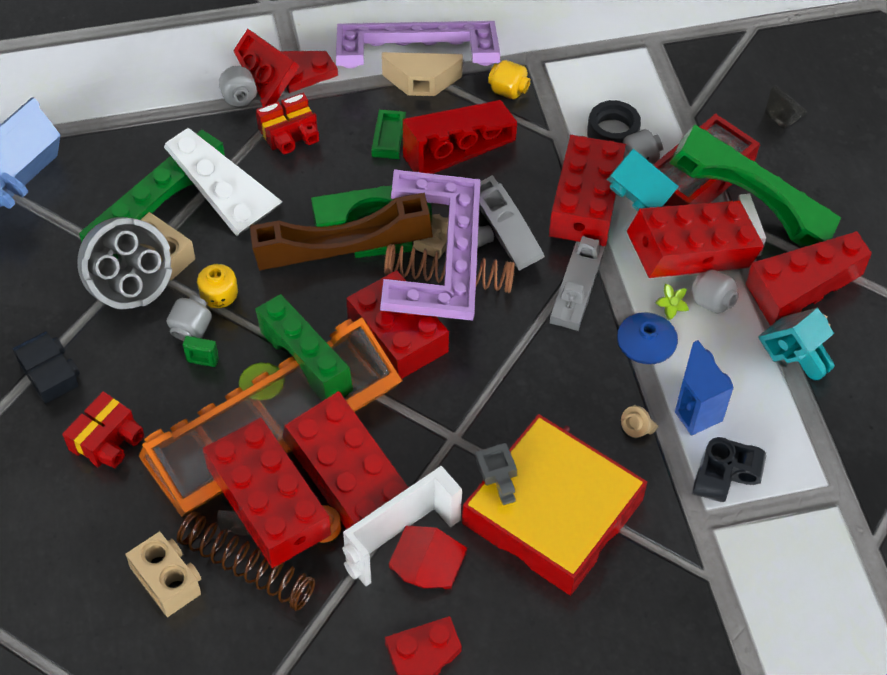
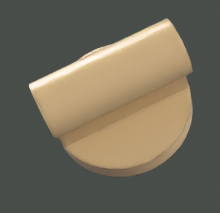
(637, 422)

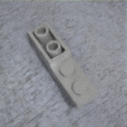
(508, 224)

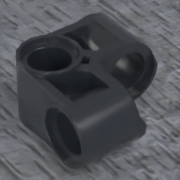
(738, 464)

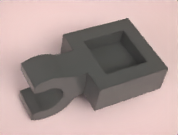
(498, 467)

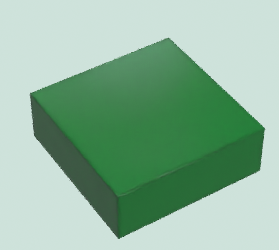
(200, 351)

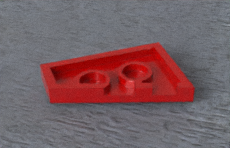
(267, 65)

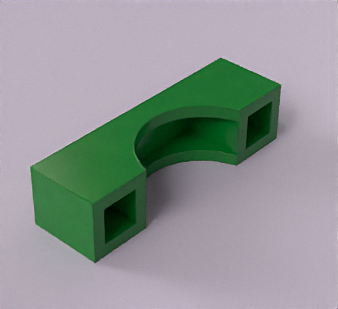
(351, 205)
(318, 361)

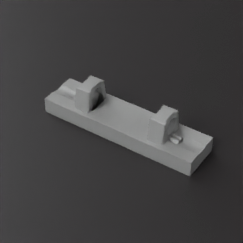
(577, 283)

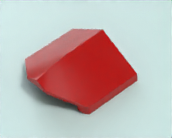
(427, 557)

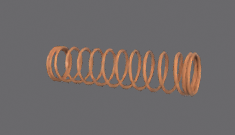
(390, 258)

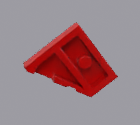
(314, 68)

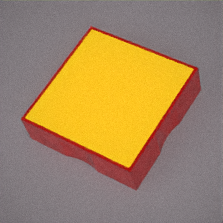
(564, 504)

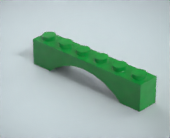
(708, 157)
(151, 190)

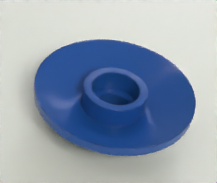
(647, 347)

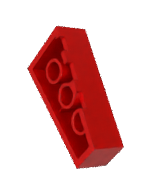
(456, 135)
(805, 275)

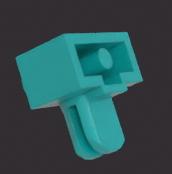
(641, 182)
(800, 339)

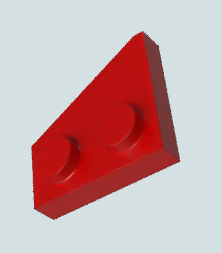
(424, 648)

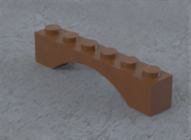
(286, 244)

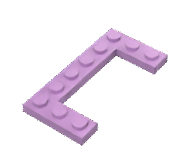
(481, 35)
(457, 295)

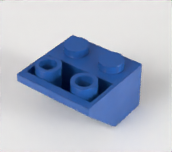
(703, 392)

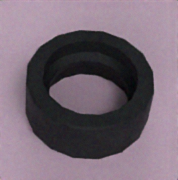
(613, 110)

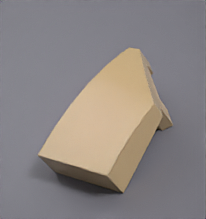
(438, 241)

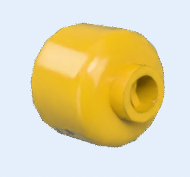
(509, 79)
(217, 285)

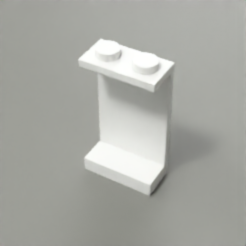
(433, 492)

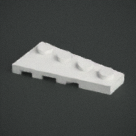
(225, 186)

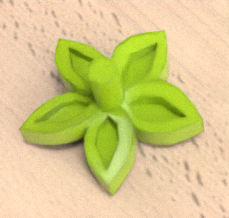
(672, 301)

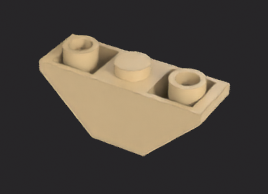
(422, 72)

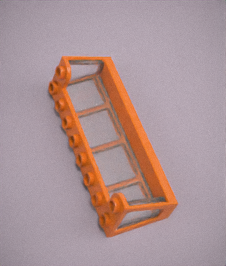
(178, 457)

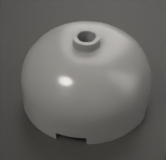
(135, 275)

